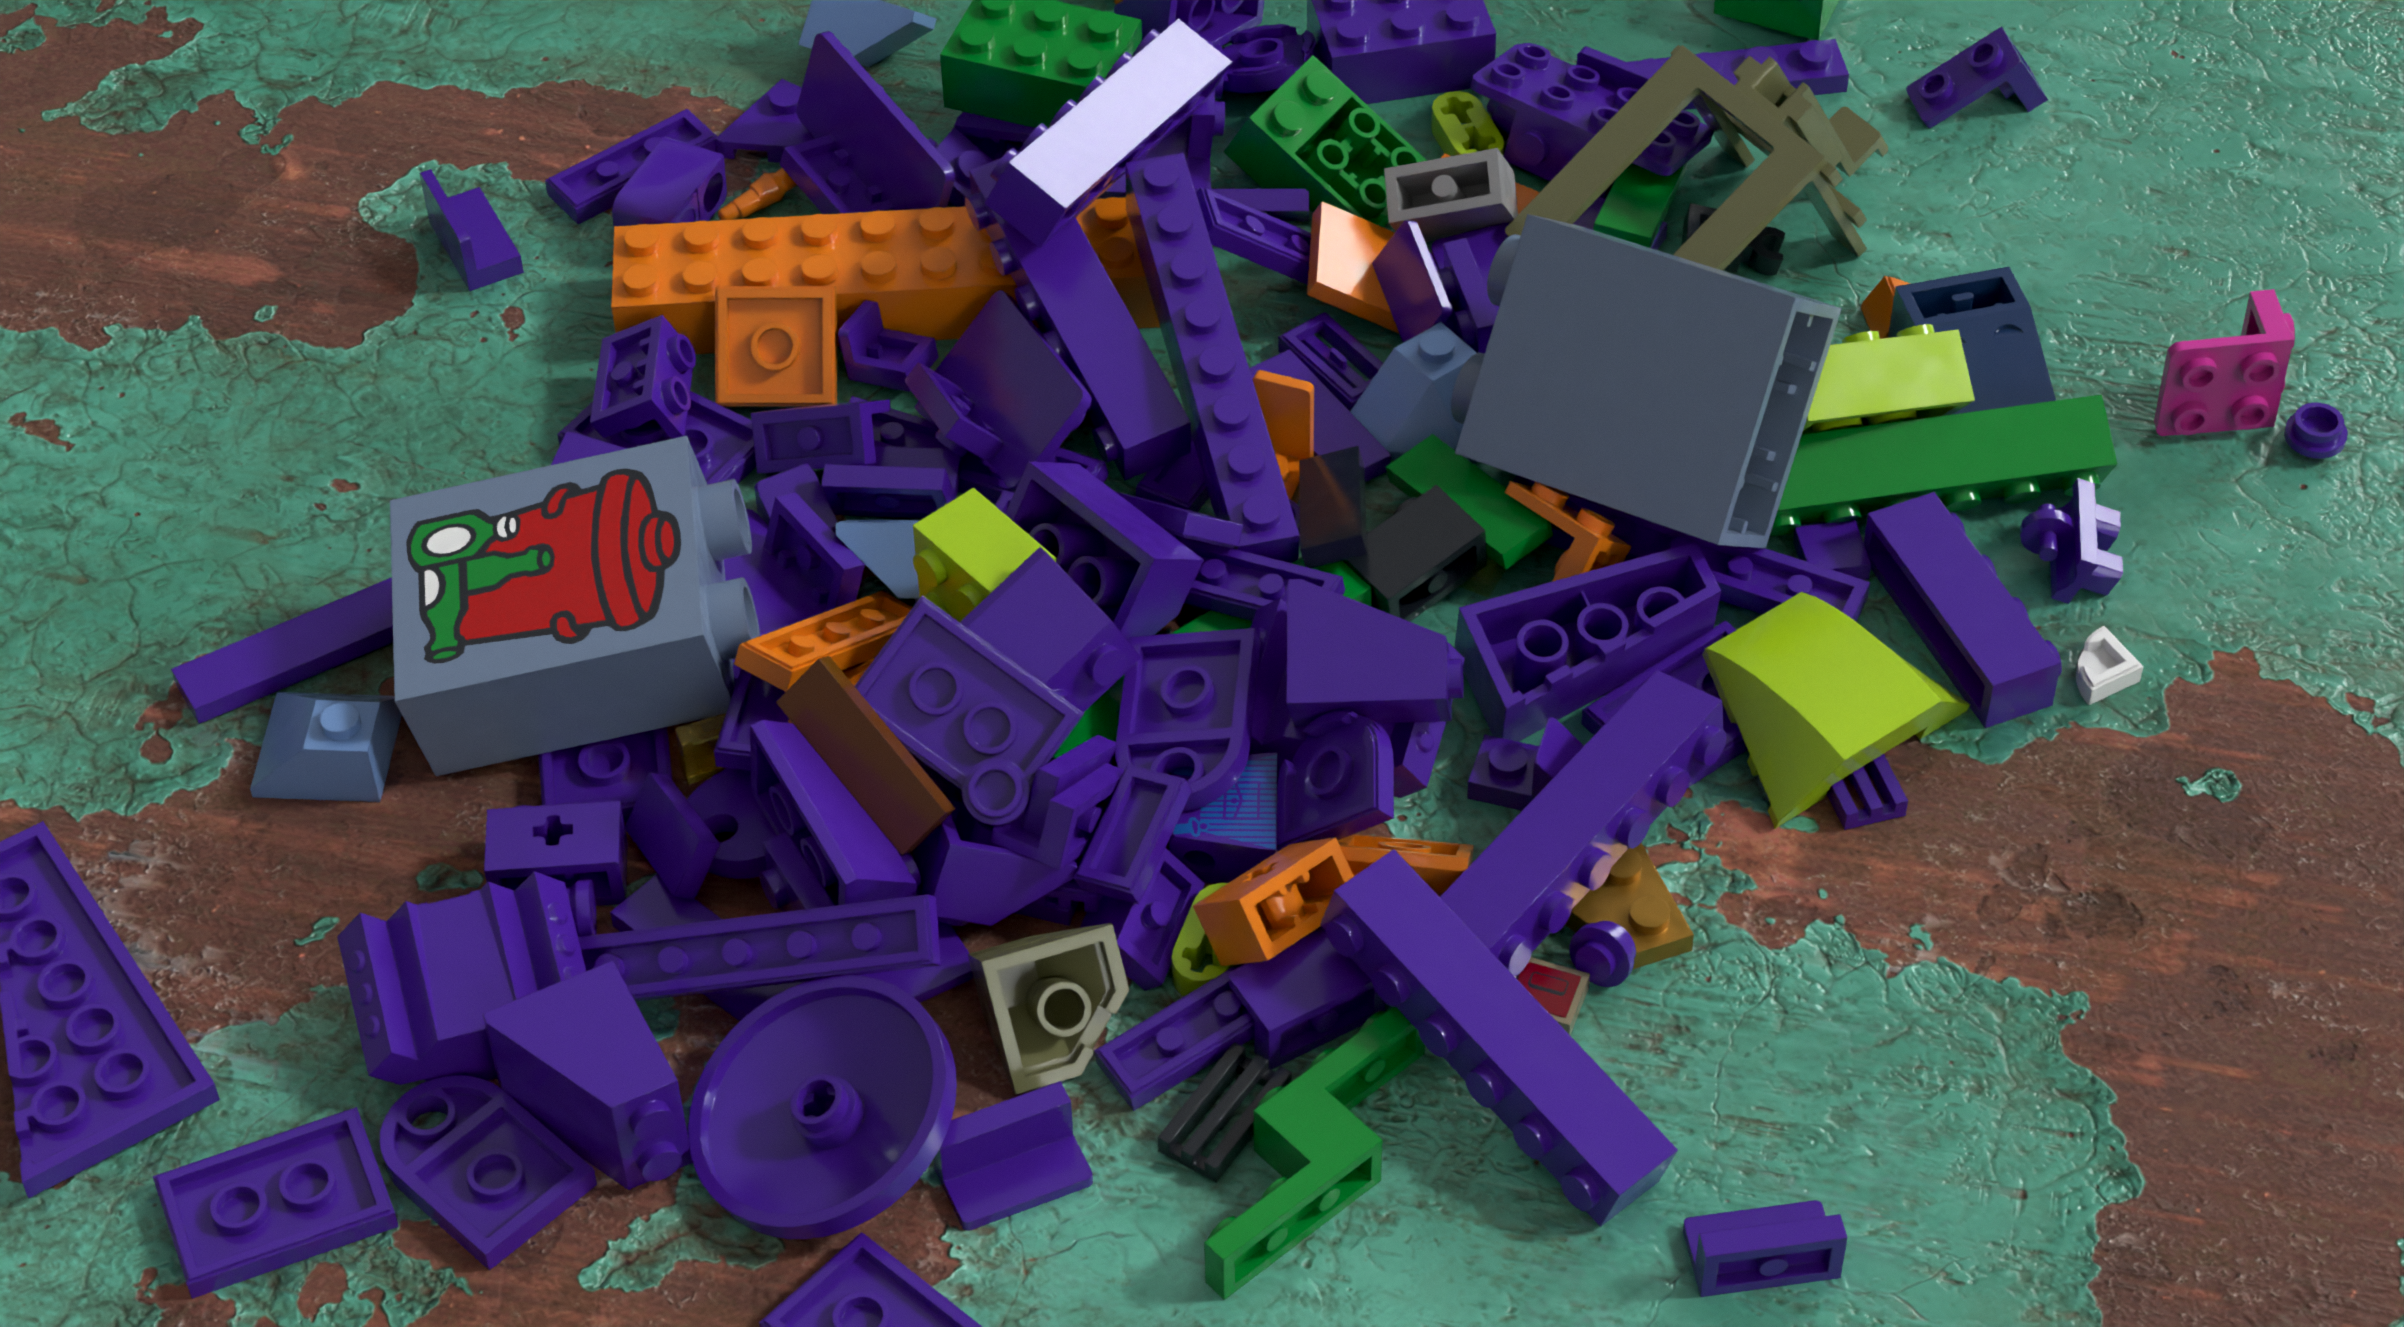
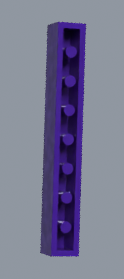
(1208, 357)

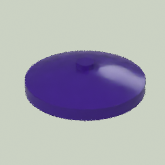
(822, 1107)

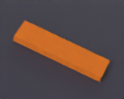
(844, 633)

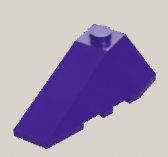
(972, 875)

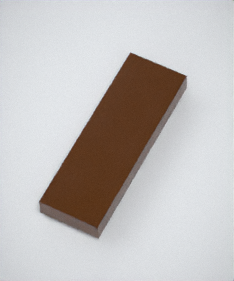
(865, 755)

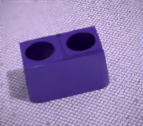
(673, 186)

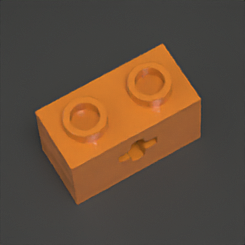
(1273, 902)

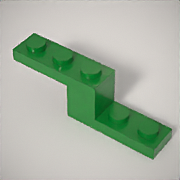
(1316, 1148)

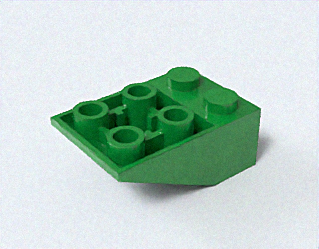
(1322, 141)

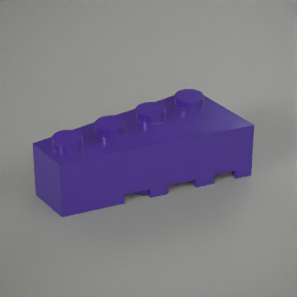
(1581, 636)

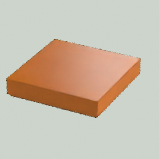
(1342, 264)
(775, 346)

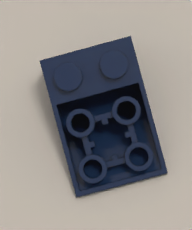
(1994, 329)

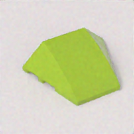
(1819, 699)

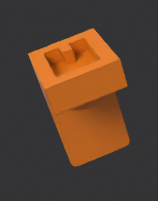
(1290, 423)
(1593, 542)

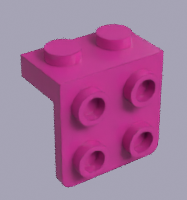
(2228, 379)

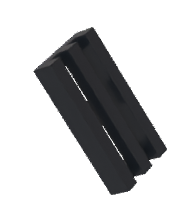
(1201, 1101)

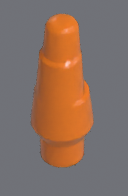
(761, 193)

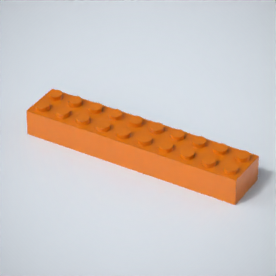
(918, 264)

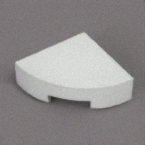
(2105, 667)

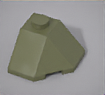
(1049, 1001)

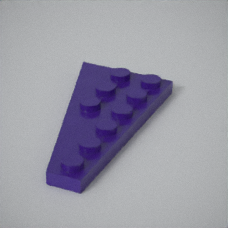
(82, 1027)

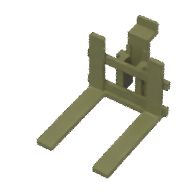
(1760, 107)

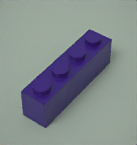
(1962, 610)

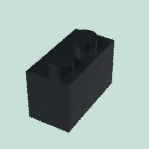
(1420, 554)

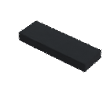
(1332, 507)

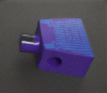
(1234, 830)

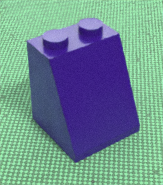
(593, 1075)

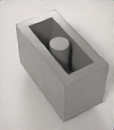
(1452, 193)

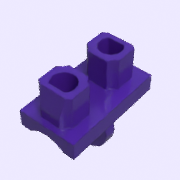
(2075, 543)

